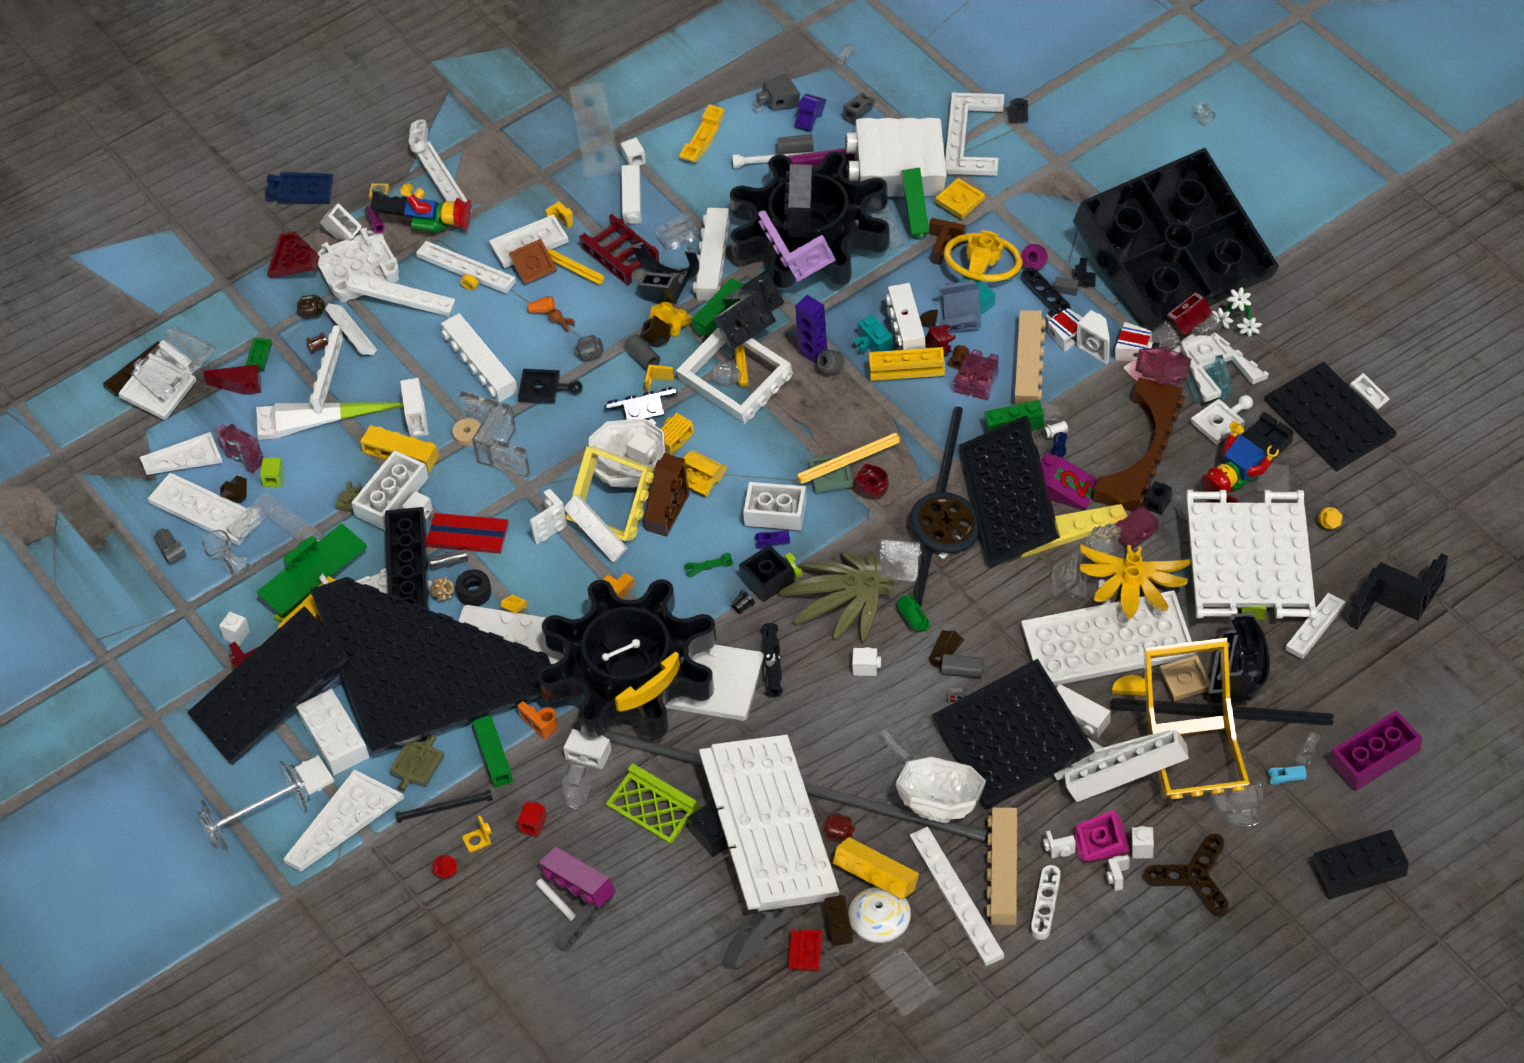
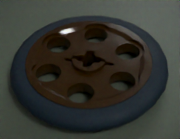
(925, 532)

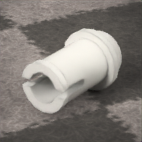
(1050, 430)

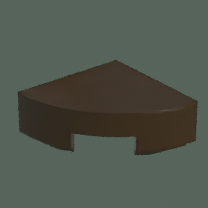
(929, 318)

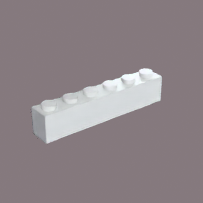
(712, 253)
(478, 357)
(1126, 765)

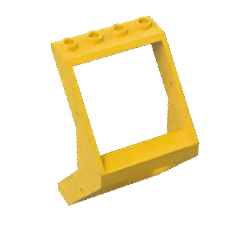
(1197, 725)

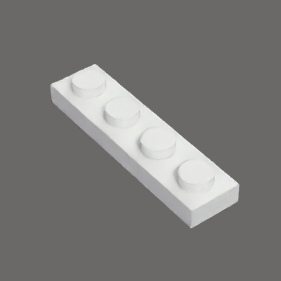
(351, 329)
(595, 528)
(1314, 628)

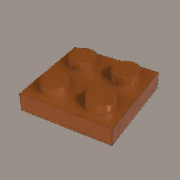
(532, 262)

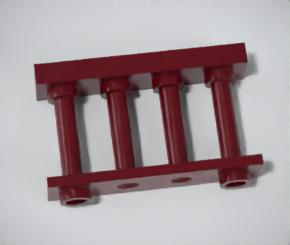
(610, 262)

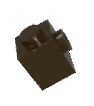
(655, 331)

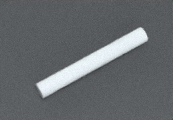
(555, 899)

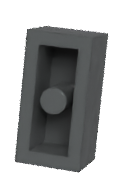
(1066, 286)

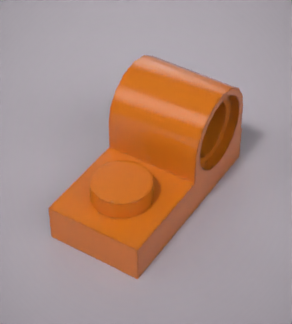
(539, 720)

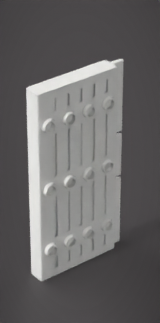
(769, 823)

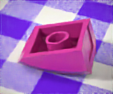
(1101, 837)

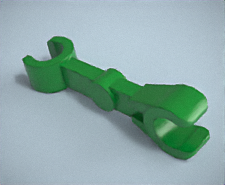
(725, 560)

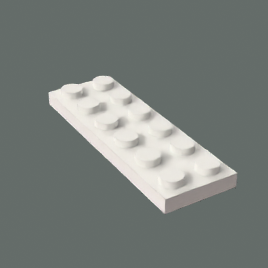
(195, 504)

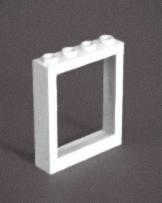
(756, 400)

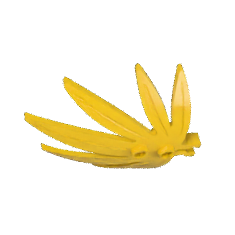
(1132, 574)

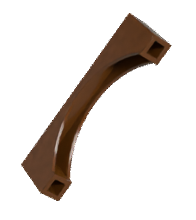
(1131, 484)

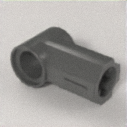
(169, 546)

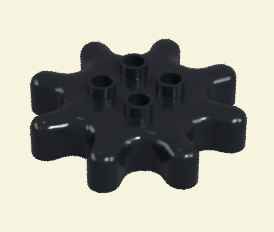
(838, 213)
(613, 625)

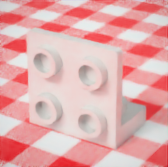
(549, 520)

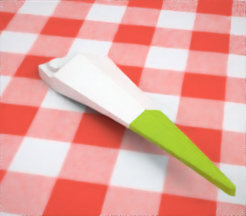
(294, 417)

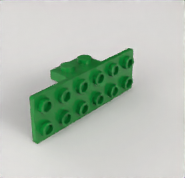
(307, 564)

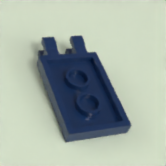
(299, 188)

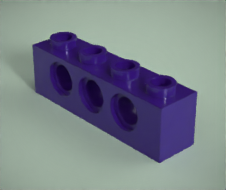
(811, 328)

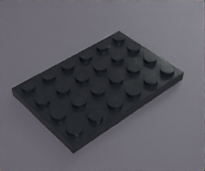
(1330, 416)

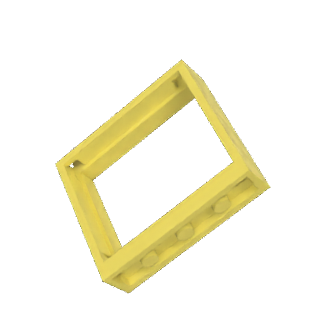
(584, 480)

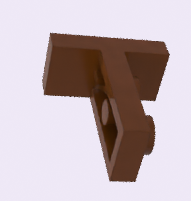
(945, 231)

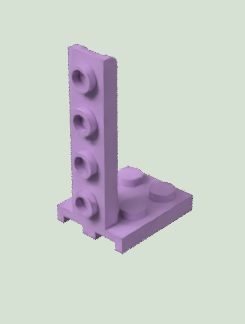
(804, 259)

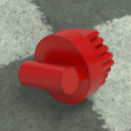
(444, 866)

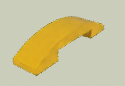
(704, 135)
(631, 699)

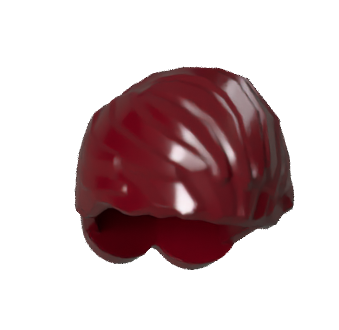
(873, 483)

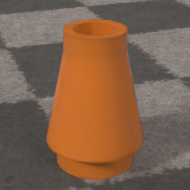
(542, 305)

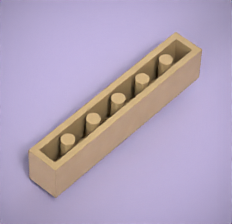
(1029, 356)
(1004, 867)

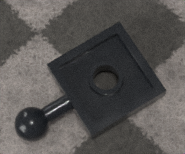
(548, 391)

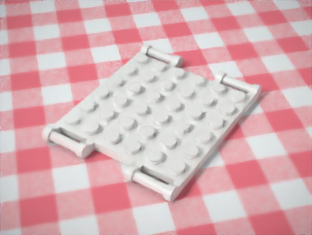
(1250, 554)

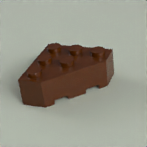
(667, 494)

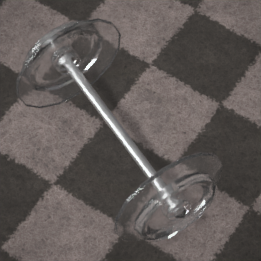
(295, 785)

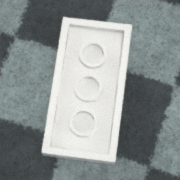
(546, 229)

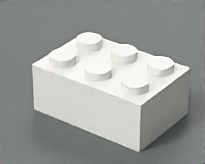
(775, 506)

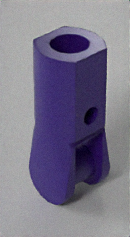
(772, 538)

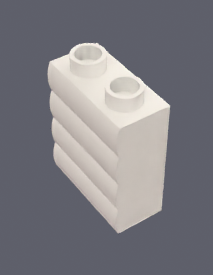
(893, 145)

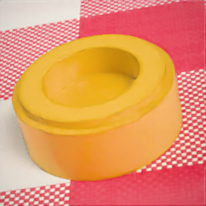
(469, 282)

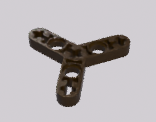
(1196, 867)

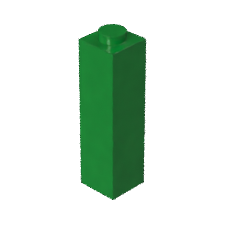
(915, 201)
(703, 321)
(492, 751)

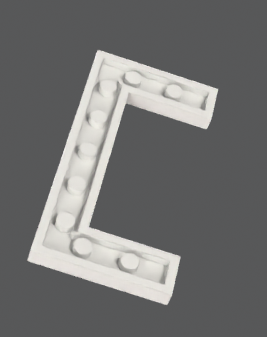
(960, 105)

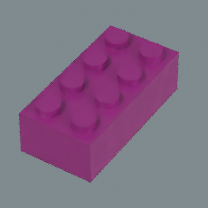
(1375, 750)

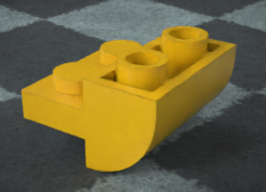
(703, 472)

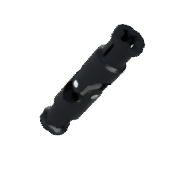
(771, 658)

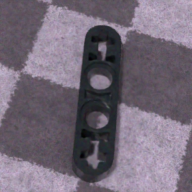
(1042, 295)

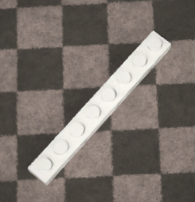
(956, 896)

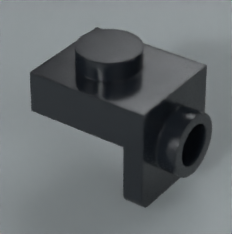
(1085, 278)

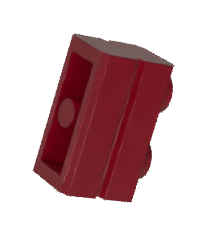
(1189, 314)

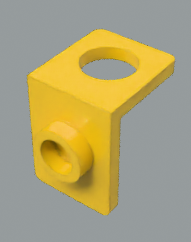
(658, 372)
(482, 833)

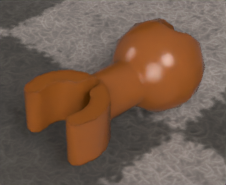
(556, 316)

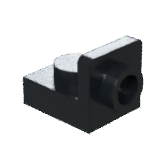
(1018, 110)

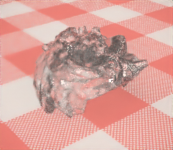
(1104, 538)

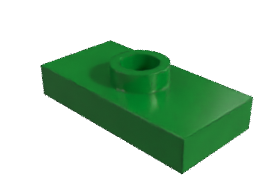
(259, 352)

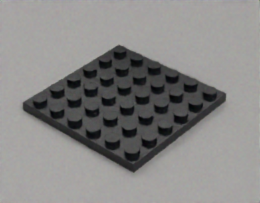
(1013, 732)

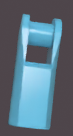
(1288, 774)

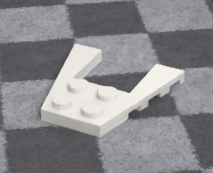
(1202, 353)

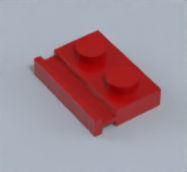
(805, 950)

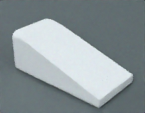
(1369, 392)

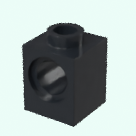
(1158, 497)

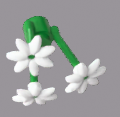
(1241, 301)

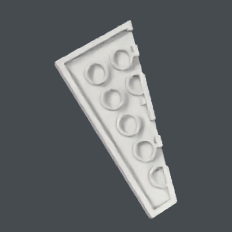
(348, 811)

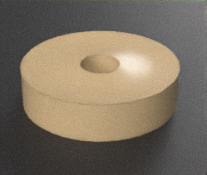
(461, 427)

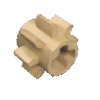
(442, 588)

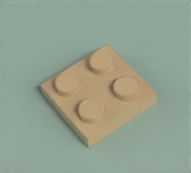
(1185, 678)

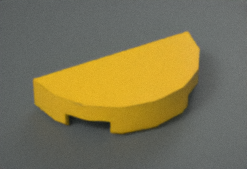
(1129, 685)

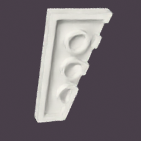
(184, 455)

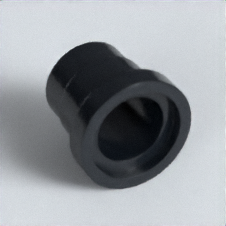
(742, 602)

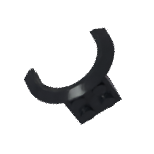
(665, 282)

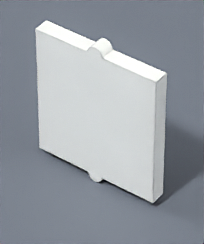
(314, 774)

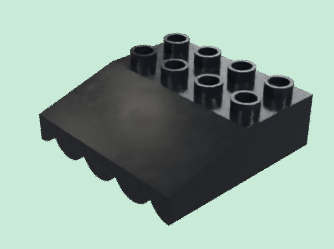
(1174, 237)

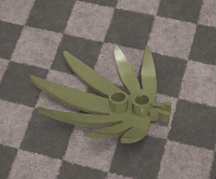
(859, 583)

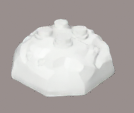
(614, 438)
(939, 788)

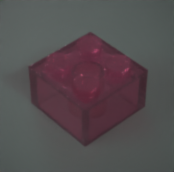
(1163, 365)

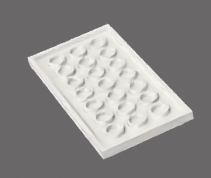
(1103, 639)

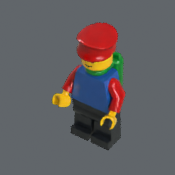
(426, 214)
(1247, 454)

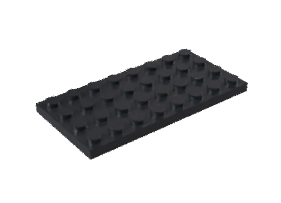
(1009, 491)
(268, 685)

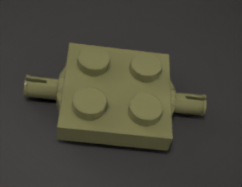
(417, 763)

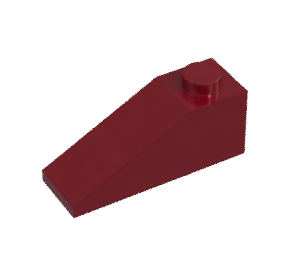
(235, 379)

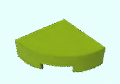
(790, 559)

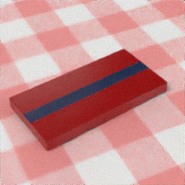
(467, 533)

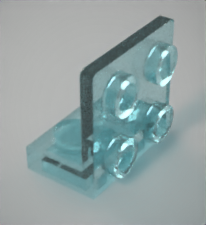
(1219, 374)

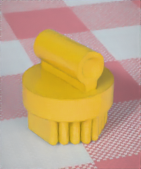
(1329, 518)

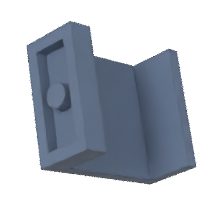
(961, 305)

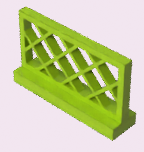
(665, 793)

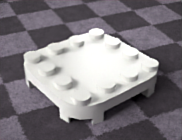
(363, 255)

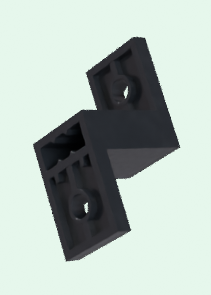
(749, 310)
(1398, 591)

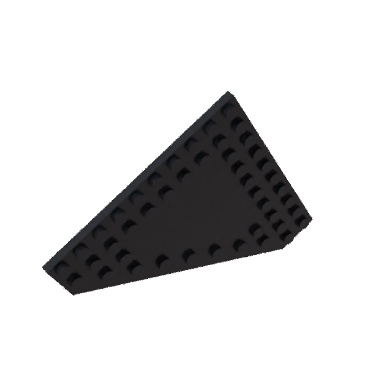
(419, 667)

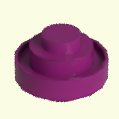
(1034, 256)

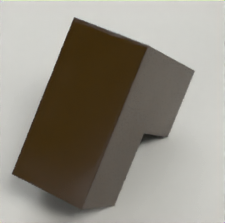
(234, 490)

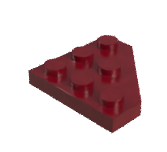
(292, 256)

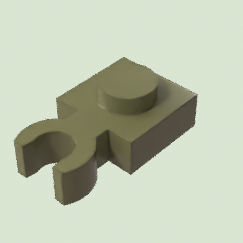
(346, 497)

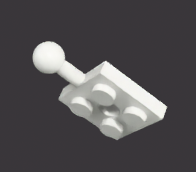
(1219, 411)

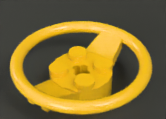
(983, 250)

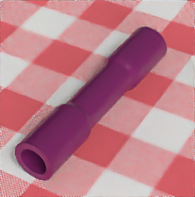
(376, 221)

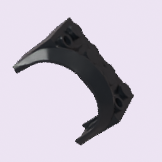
(1254, 668)

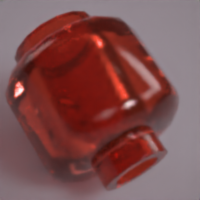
(839, 827)

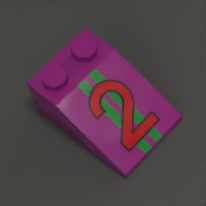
(1067, 482)

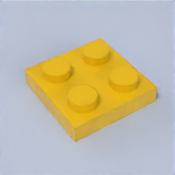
(960, 198)

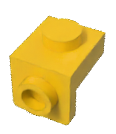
(561, 213)

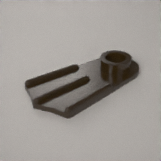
(947, 643)

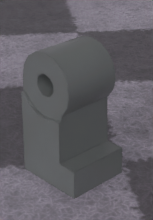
(857, 108)

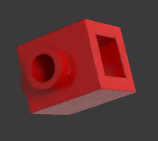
(532, 818)

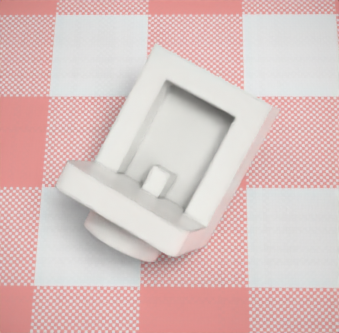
(1059, 847)
(1114, 874)

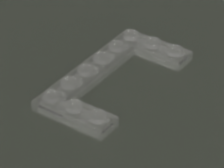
(269, 507)

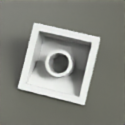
(1094, 336)

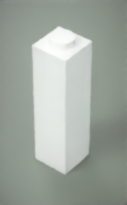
(631, 194)

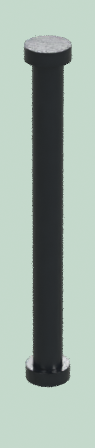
(444, 805)

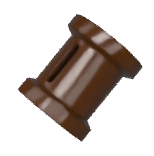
(316, 342)
(958, 356)

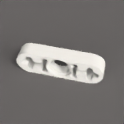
(418, 135)

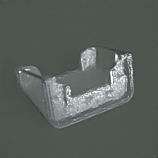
(172, 362)

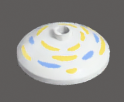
(881, 923)

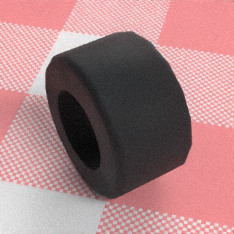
(473, 578)

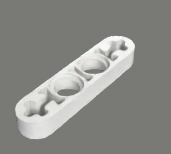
(1047, 902)

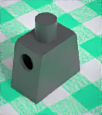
(779, 93)

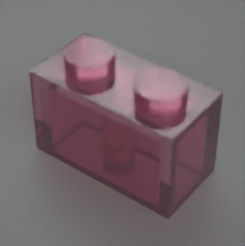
(1137, 527)

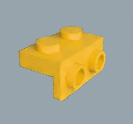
(672, 316)

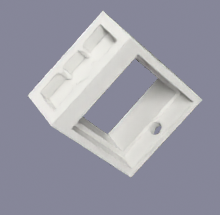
(414, 407)

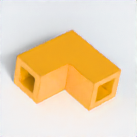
(622, 585)

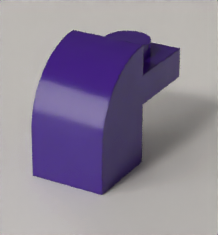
(809, 108)

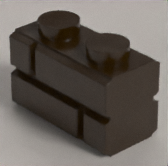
(838, 920)

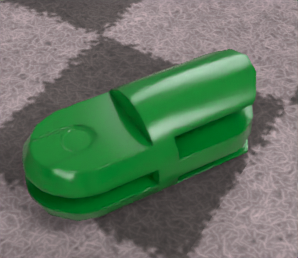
(913, 613)

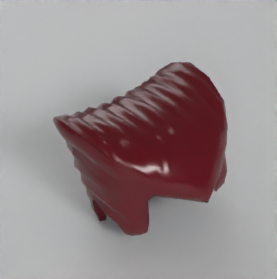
(939, 337)

